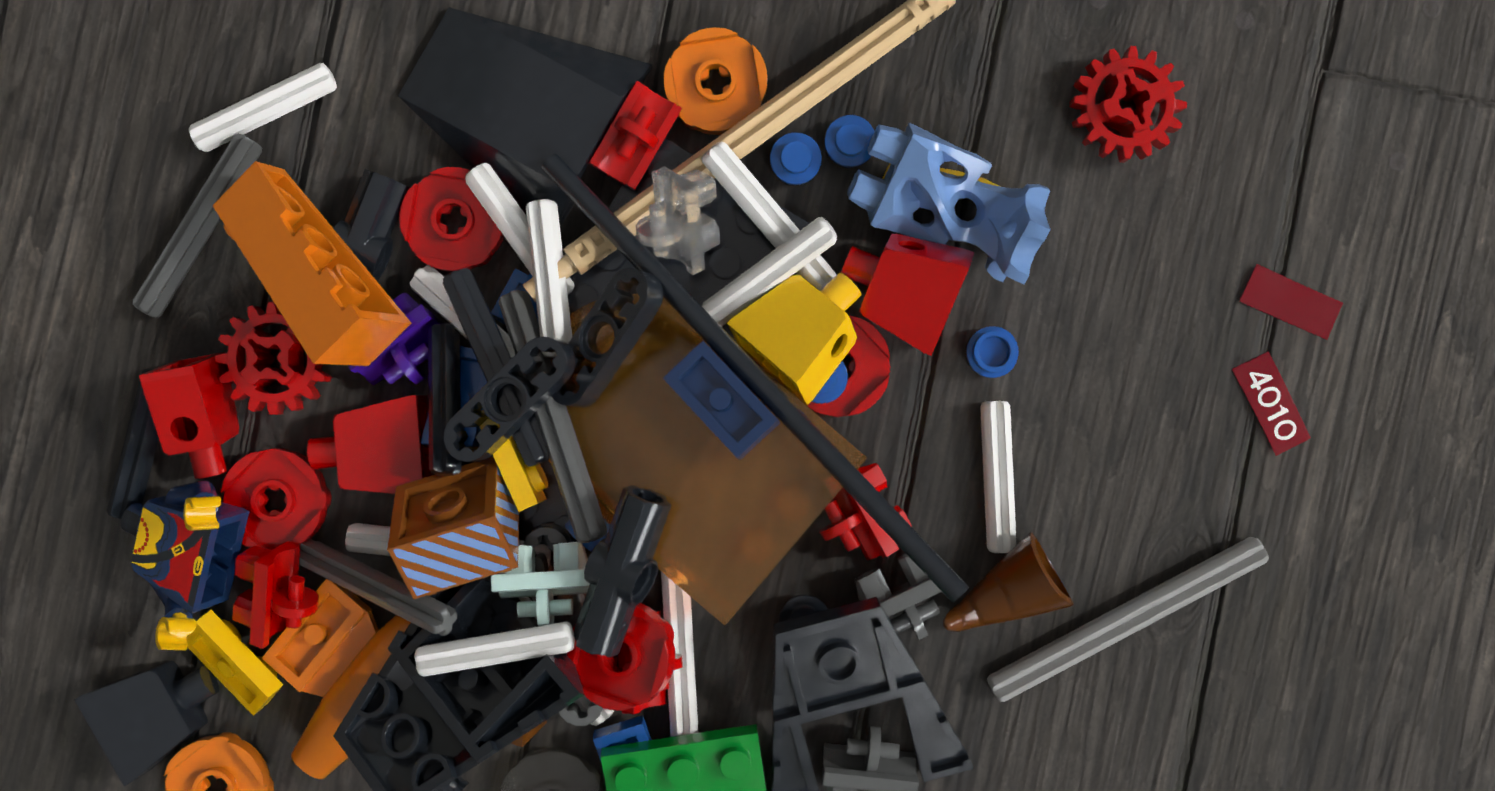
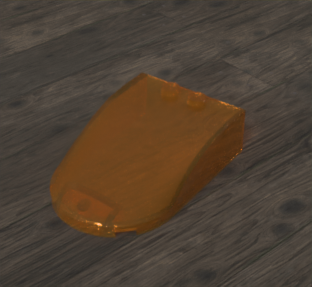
(726, 514)

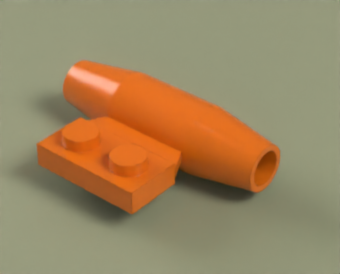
(331, 659)

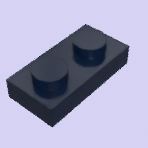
(721, 400)

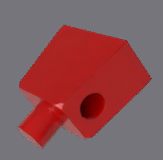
(910, 286)
(192, 411)
(376, 446)

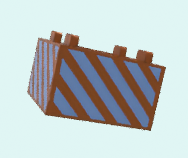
(454, 529)

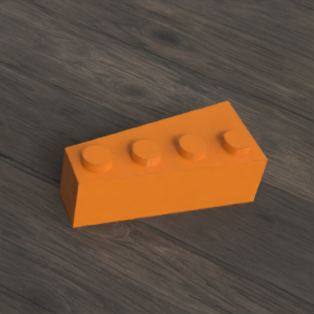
(309, 270)

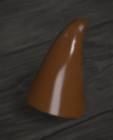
(1014, 589)

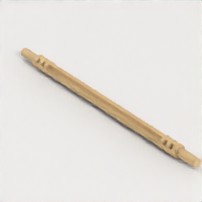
(767, 120)

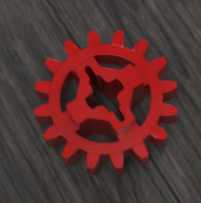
(1123, 84)
(258, 373)

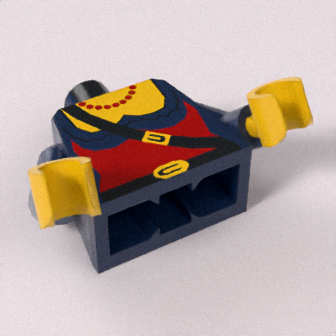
(186, 554)

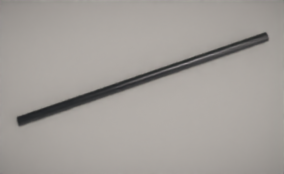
(758, 381)

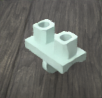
(525, 582)

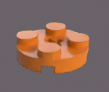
(735, 59)
(223, 757)

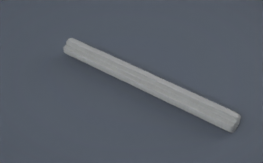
(1127, 619)

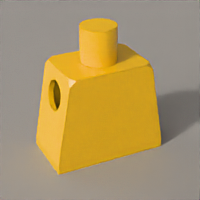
(799, 332)

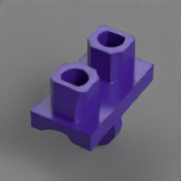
(407, 350)

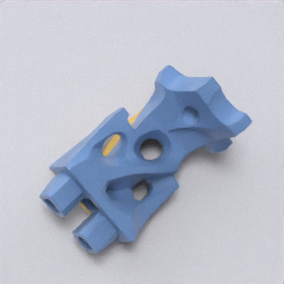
(1007, 221)

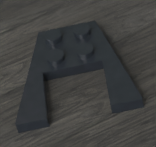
(842, 664)

